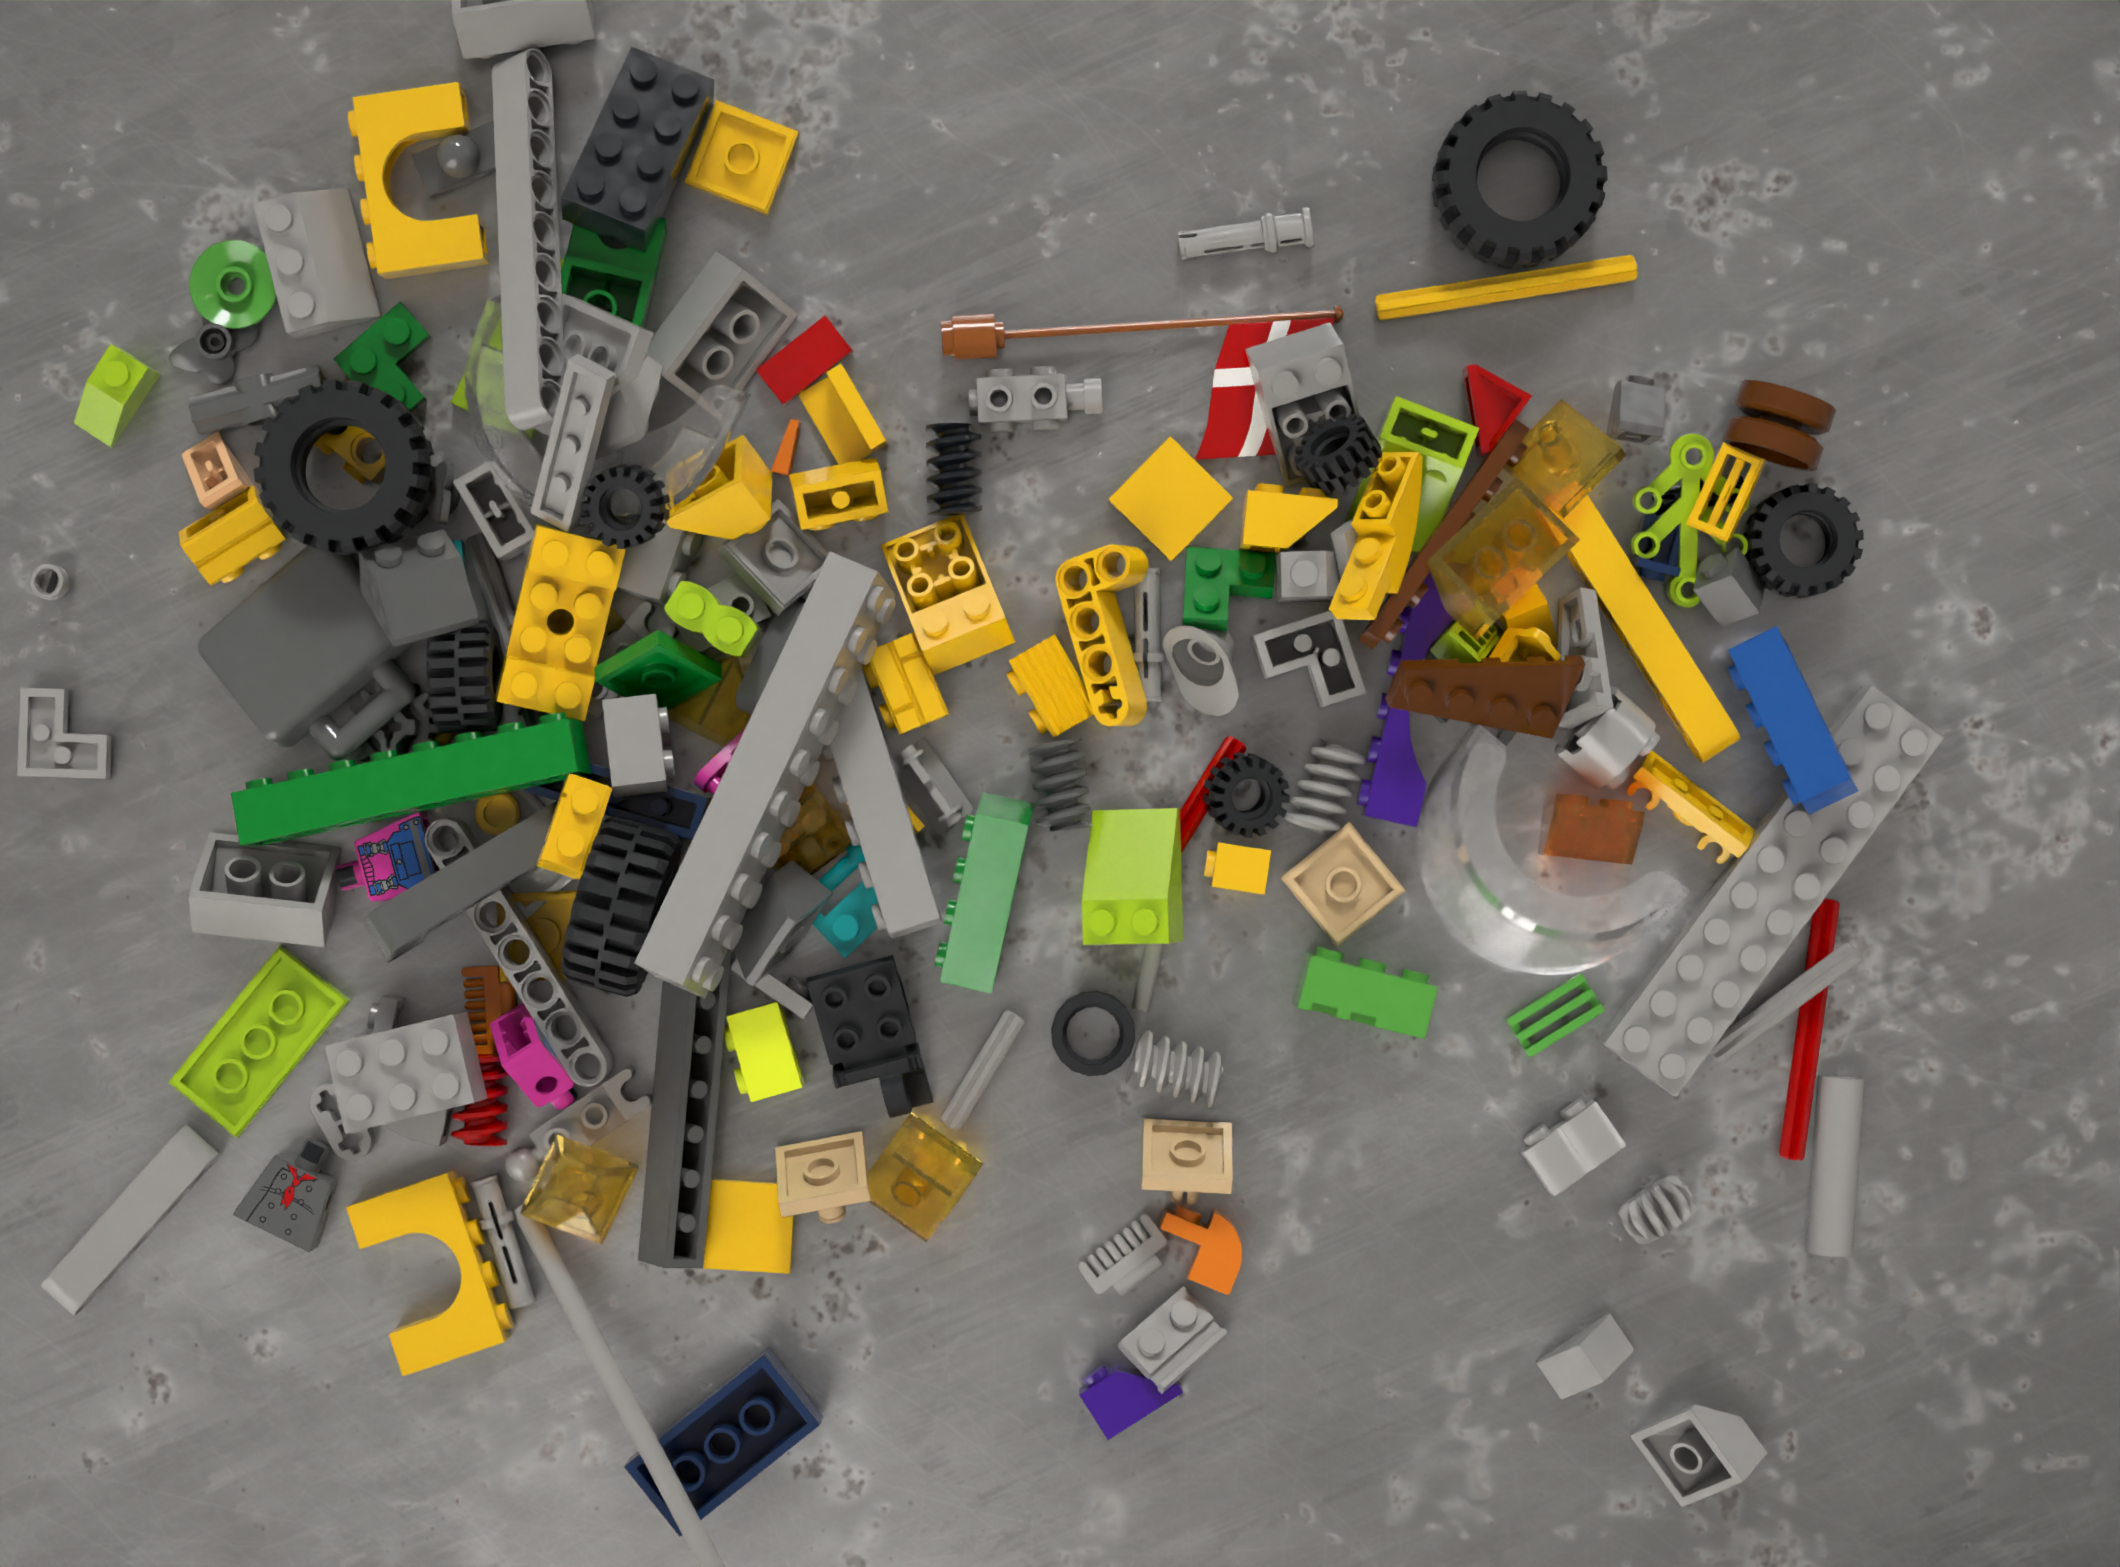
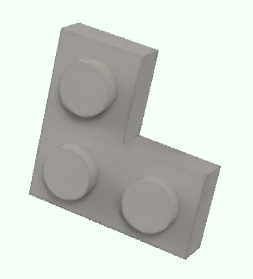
(46, 745)

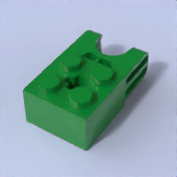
(612, 277)

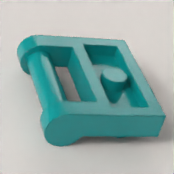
(853, 917)

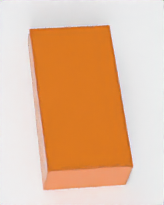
(785, 457)

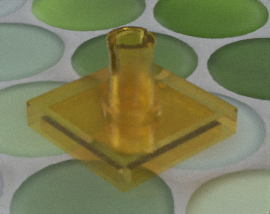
(1565, 458)

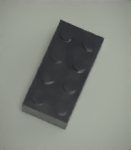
(637, 149)

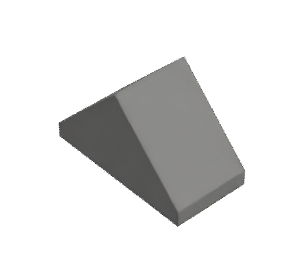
(1586, 1357)

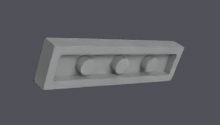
(573, 442)

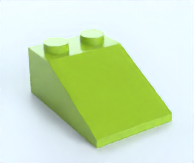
(1133, 878)

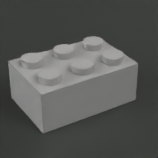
(405, 1072)

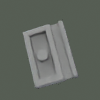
(1172, 1339)

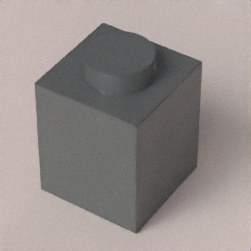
(1729, 587)

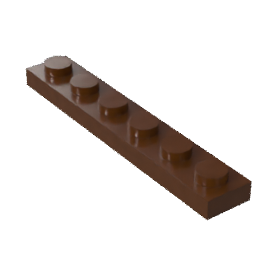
(1480, 486)

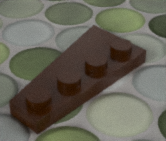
(1491, 693)

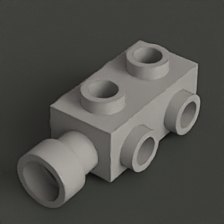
(1022, 403)

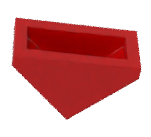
(1491, 405)

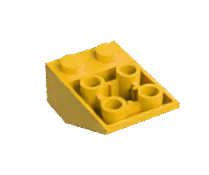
(947, 594)

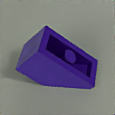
(1122, 1397)

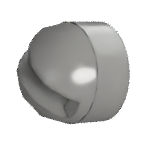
(45, 579)

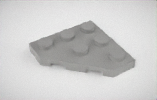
(604, 340)

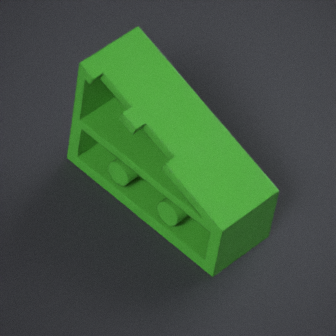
(1365, 993)

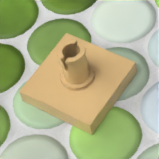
(1187, 1158)
(822, 1176)

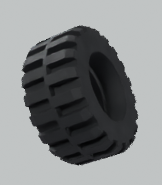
(1552, 130)
(286, 453)
(618, 903)

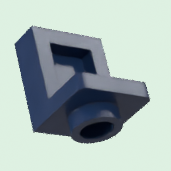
(1665, 560)

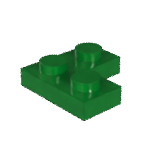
(379, 352)
(1222, 573)

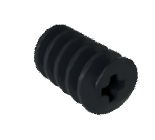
(953, 469)

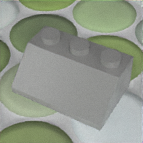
(517, 25)
(317, 261)
(719, 330)
(265, 891)

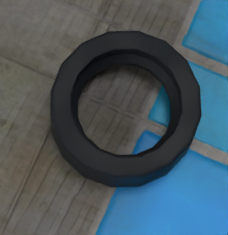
(1095, 1066)

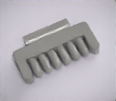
(1133, 1267)

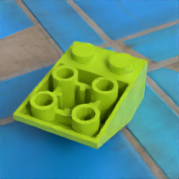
(1444, 449)

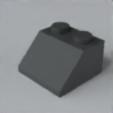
(417, 588)
(779, 920)

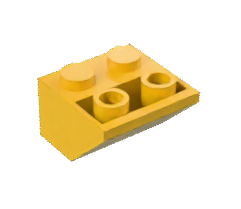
(1280, 520)

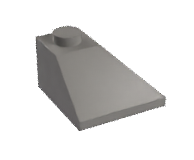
(1699, 1451)

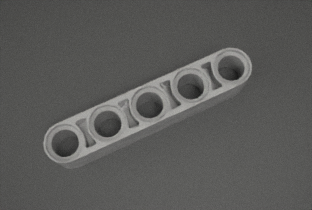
(130, 1220)

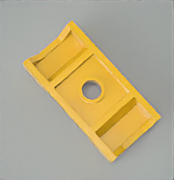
(551, 668)

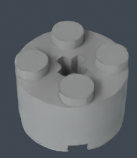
(1609, 742)

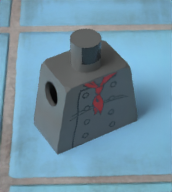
(292, 1197)

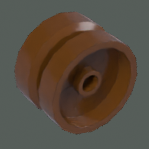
(1779, 424)

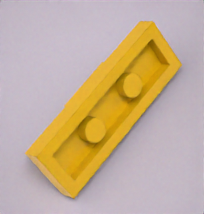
(1692, 806)

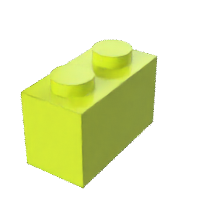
(763, 1051)

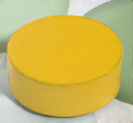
(497, 813)

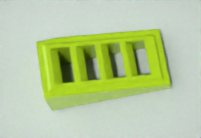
(1460, 645)

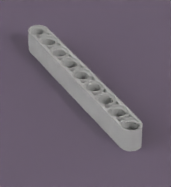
(528, 238)

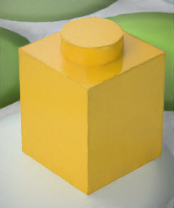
(1238, 867)

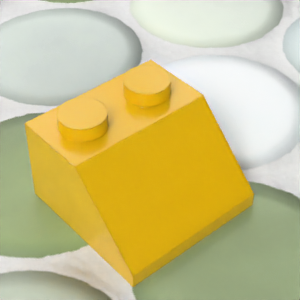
(731, 498)

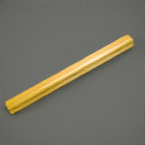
(1506, 287)

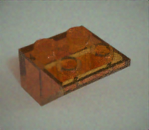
(1590, 832)

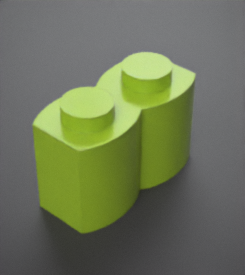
(721, 624)

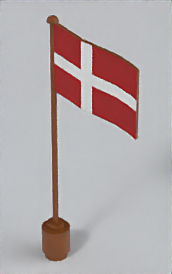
(1234, 415)

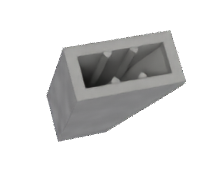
(1306, 576)

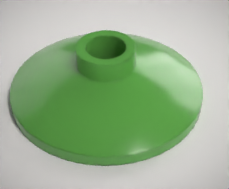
(212, 281)

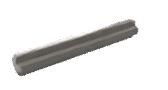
(1786, 1001)

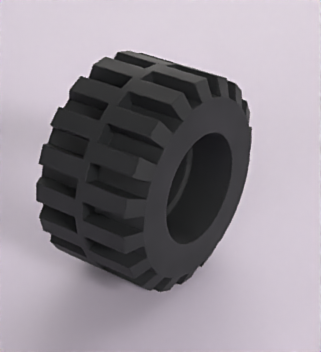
(1839, 532)
(464, 679)

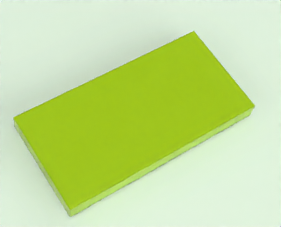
(259, 1041)

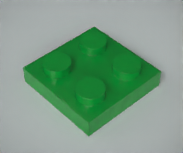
(660, 668)

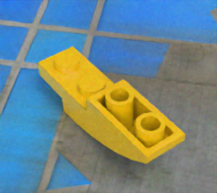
(1386, 536)

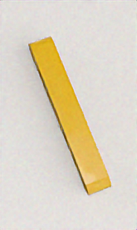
(1648, 635)

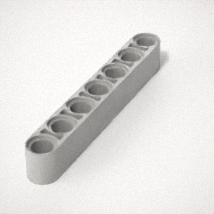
(523, 975)

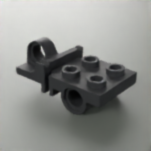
(871, 1032)

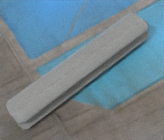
(982, 1070)

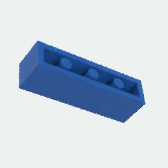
(1792, 721)

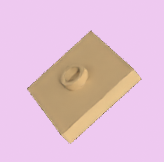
(1342, 884)

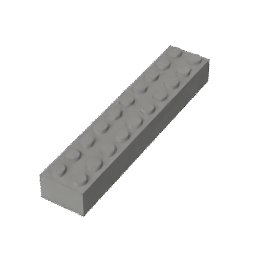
(767, 776)
(1766, 898)

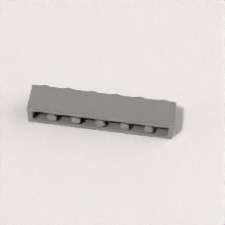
(880, 819)

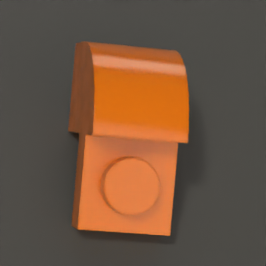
(1218, 1248)

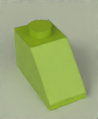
(114, 394)

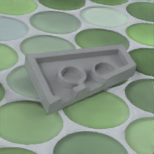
(1582, 635)

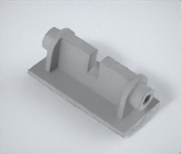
(931, 785)

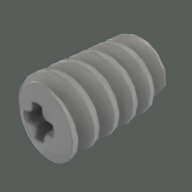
(1325, 788)
(1176, 1068)

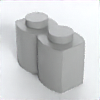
(1571, 1146)

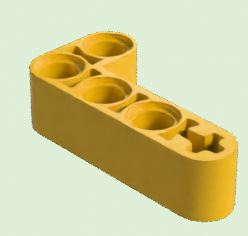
(1111, 633)

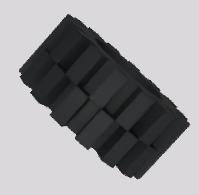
(1338, 454)
(601, 515)
(1266, 808)

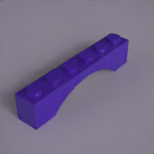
(1396, 782)

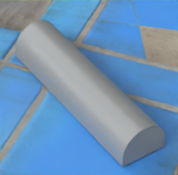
(1835, 1166)

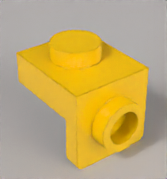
(1523, 643)

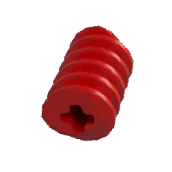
(479, 1117)

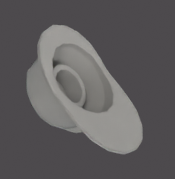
(1203, 667)

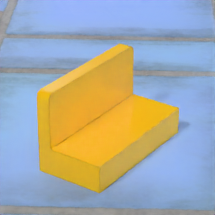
(842, 417)

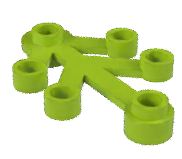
(1680, 511)

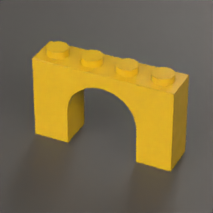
(385, 129)
(440, 1210)

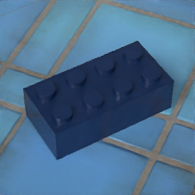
(731, 1435)

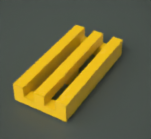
(1742, 499)

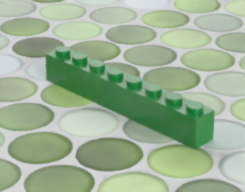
(410, 782)

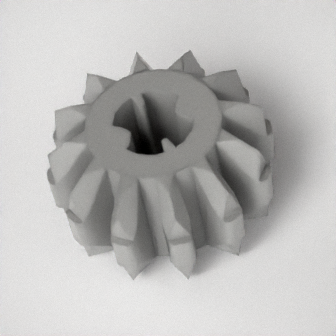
(1657, 1210)

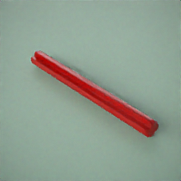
(1808, 1038)

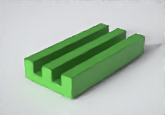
(1586, 996)

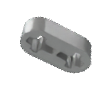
(333, 1128)

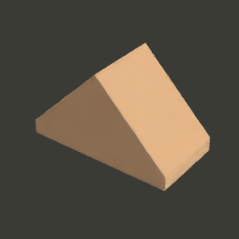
(215, 471)

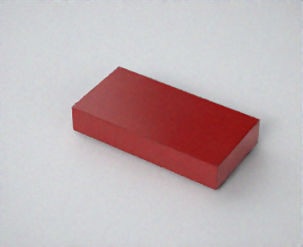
(804, 360)

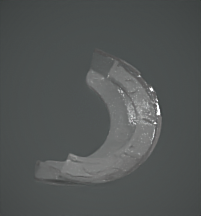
(677, 453)
(1493, 902)

